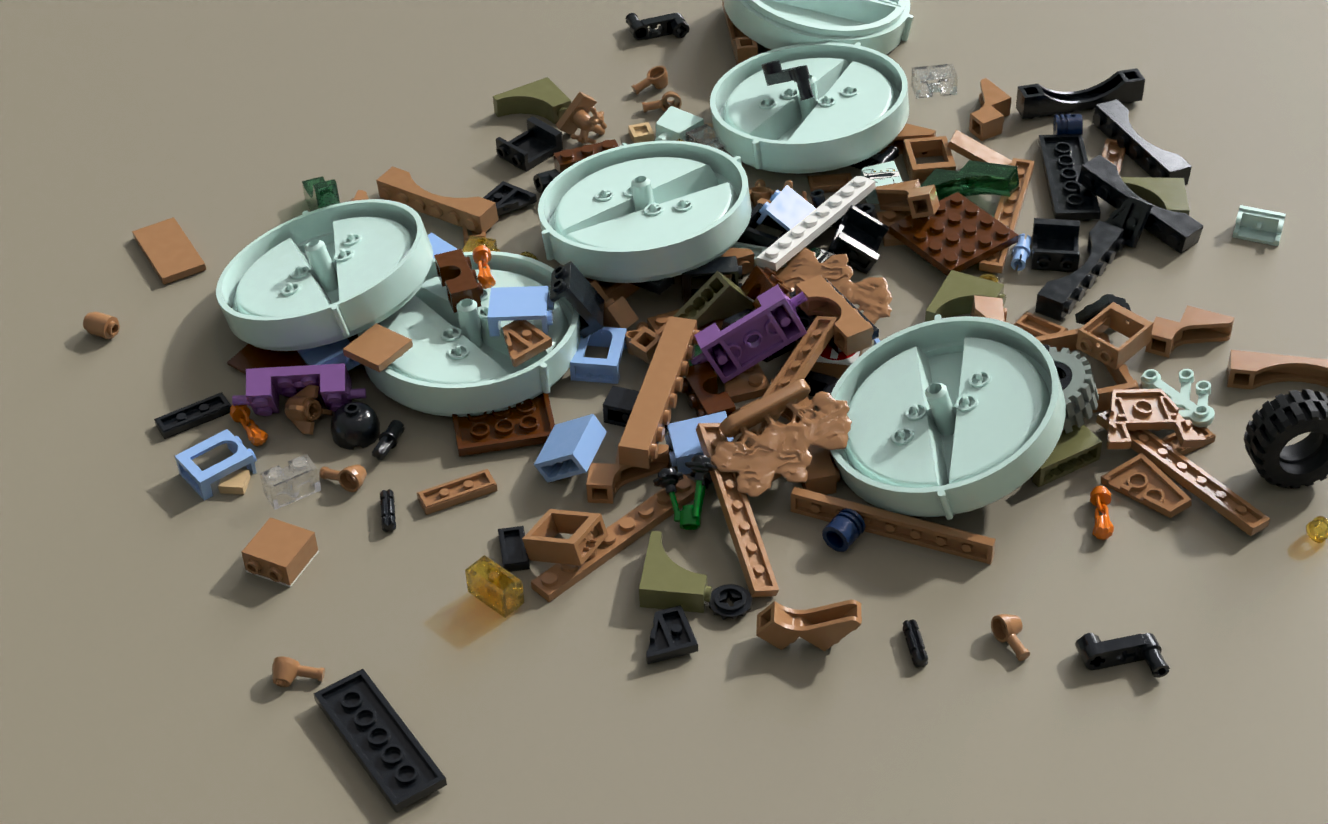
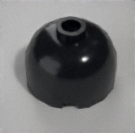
(355, 426)

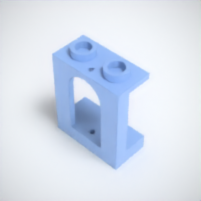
(599, 369)
(201, 480)

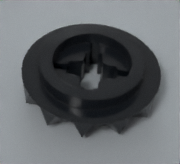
(738, 595)

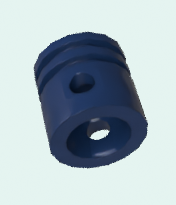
(1067, 124)
(843, 530)

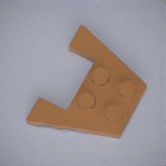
(1146, 411)

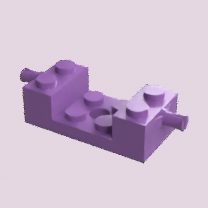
(773, 322)
(266, 385)

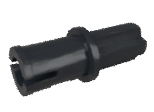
(388, 439)

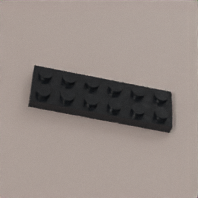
(1062, 164)
(380, 740)

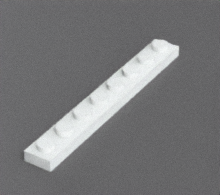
(815, 223)

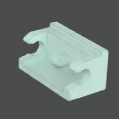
(1259, 225)

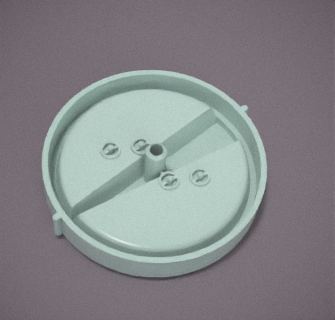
(792, 22)
(853, 114)
(645, 210)
(325, 275)
(454, 358)
(948, 416)

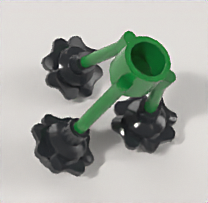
(668, 478)

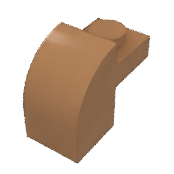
(645, 343)

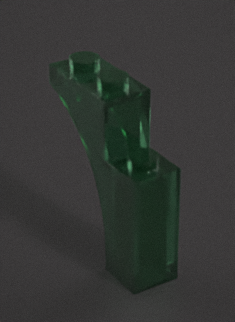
(975, 179)
(320, 193)

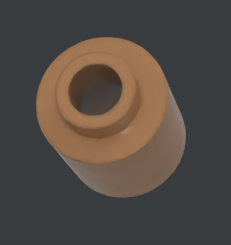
(101, 325)

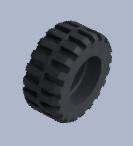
(1277, 425)

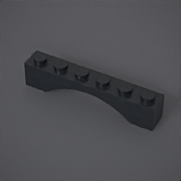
(1037, 101)
(1114, 123)
(1171, 227)
(1060, 295)

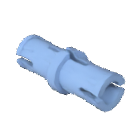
(1021, 252)

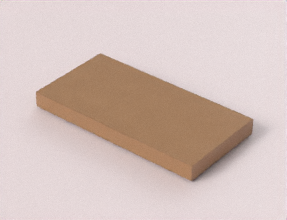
(169, 250)

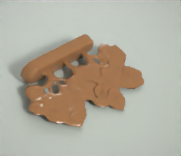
(869, 294)
(780, 447)

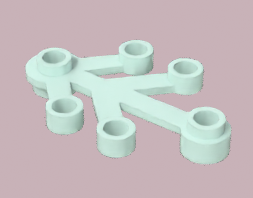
(1199, 414)

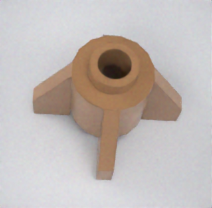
(304, 409)

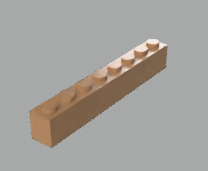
(658, 393)

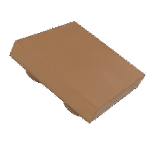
(377, 347)

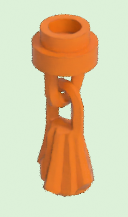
(482, 256)
(240, 414)
(1101, 497)

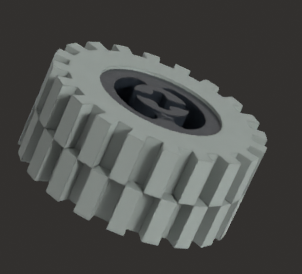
(1077, 386)

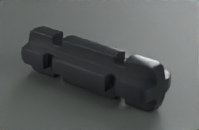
(387, 510)
(915, 643)

